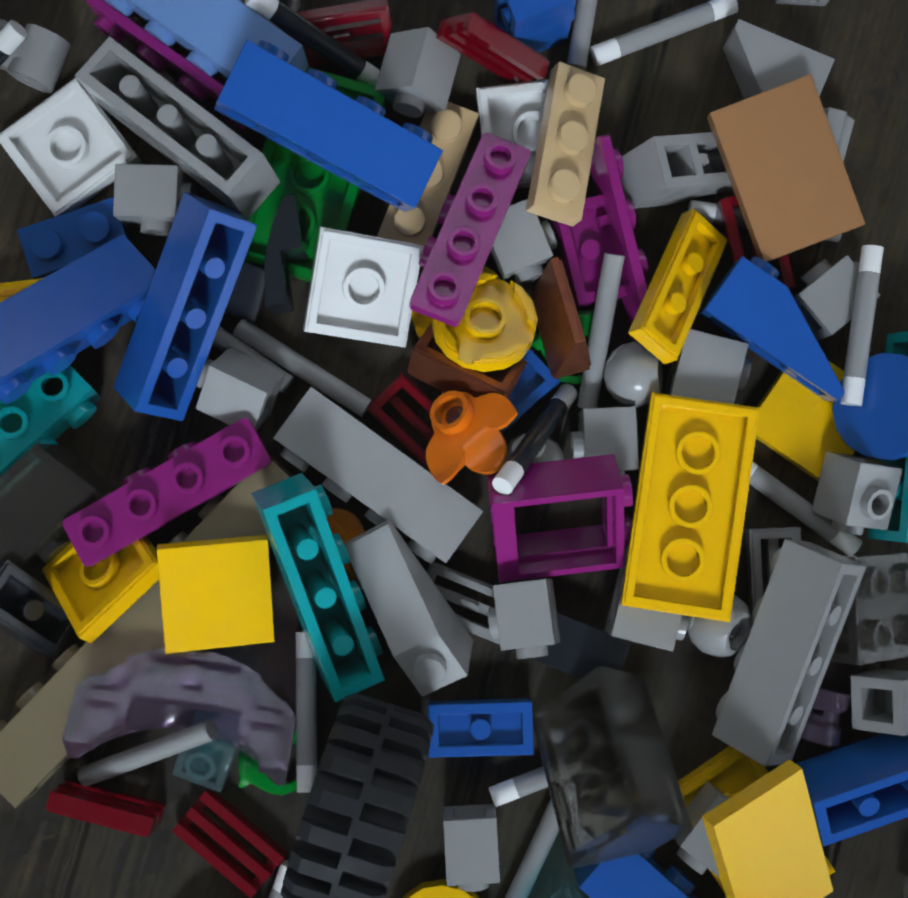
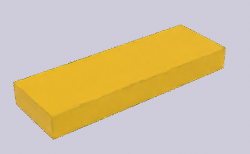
(678, 287)

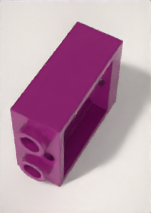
(563, 549)

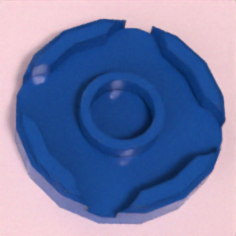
(881, 423)

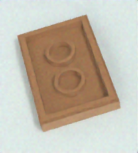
(785, 169)

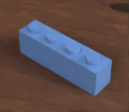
(209, 30)

